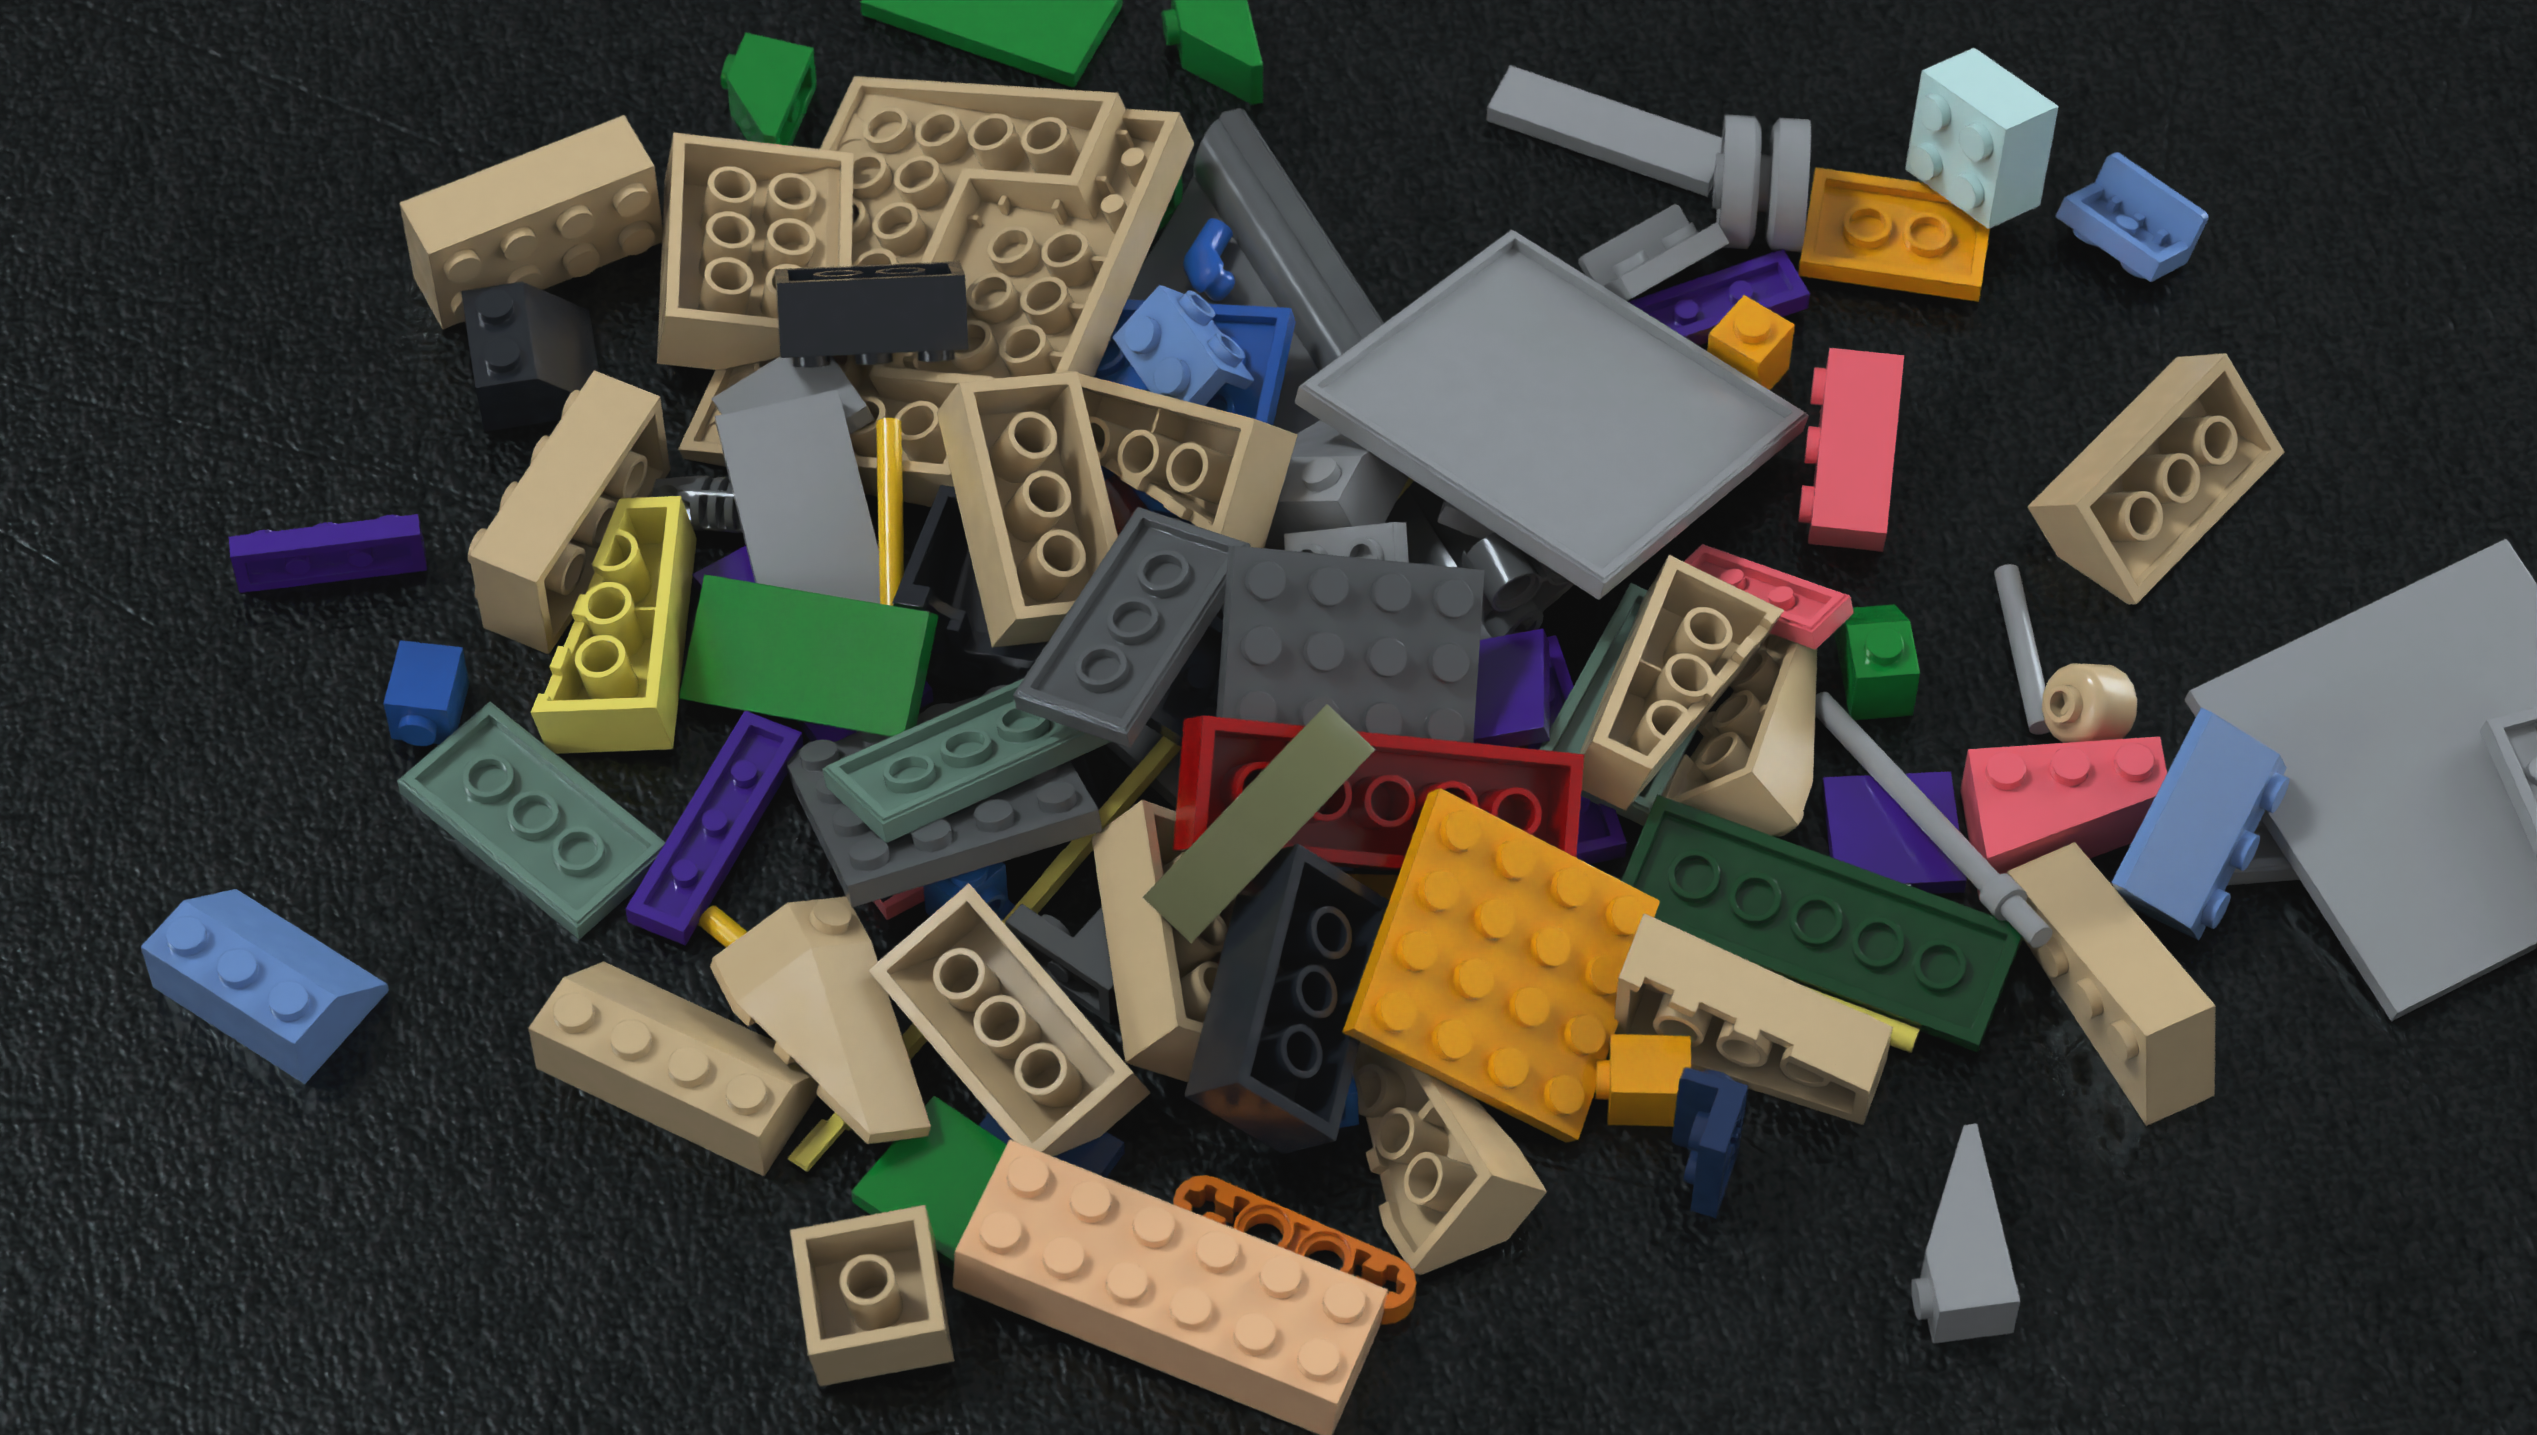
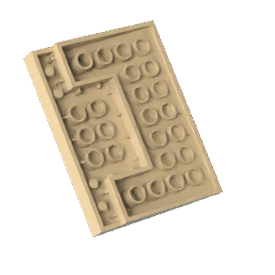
(1037, 201)

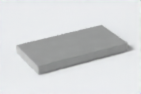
(801, 497)

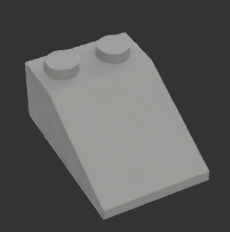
(1332, 486)

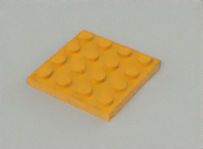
(1499, 966)

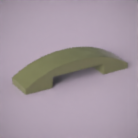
(1258, 823)

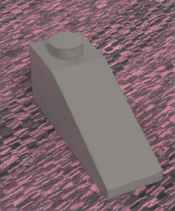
(1967, 1269)

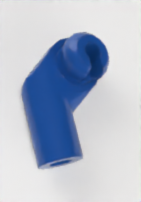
(1203, 261)

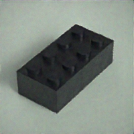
(1281, 999)

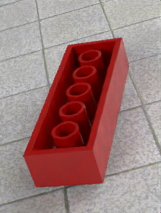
(1379, 805)

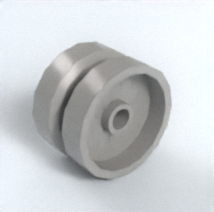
(1763, 183)

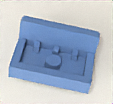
(2135, 219)
(1181, 348)

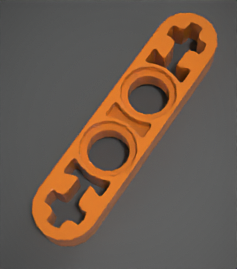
(1303, 1237)

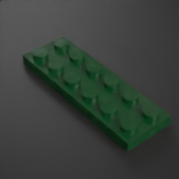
(1826, 922)

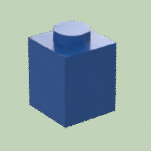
(426, 692)

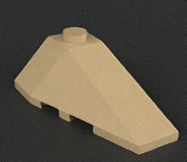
(1757, 744)
(812, 992)
(1442, 1164)

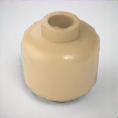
(2089, 703)

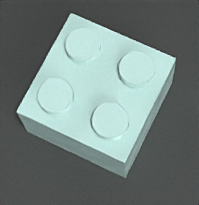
(1981, 137)

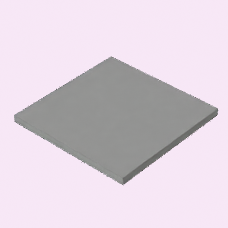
(1552, 412)
(2390, 781)

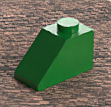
(1217, 44)
(769, 88)
(1878, 663)

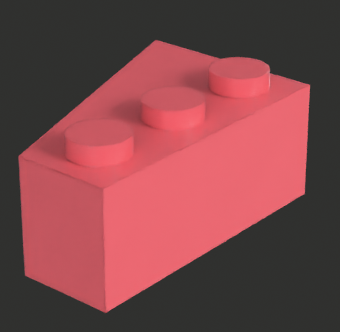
(1852, 449)
(2057, 794)

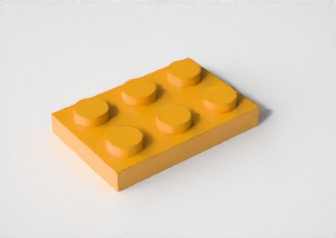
(1891, 236)

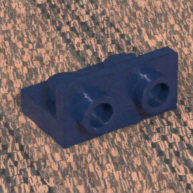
(1710, 1125)

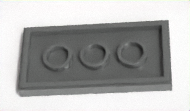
(1130, 629)

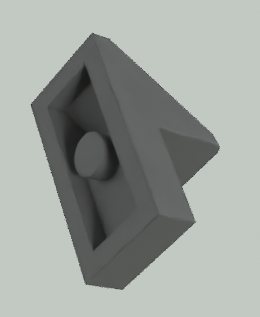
(1075, 964)

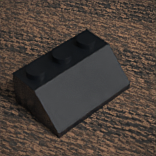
(871, 312)

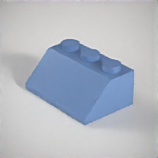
(2201, 826)
(260, 980)

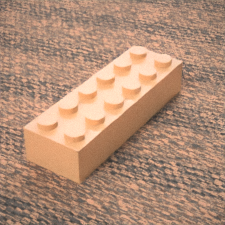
(1169, 1288)

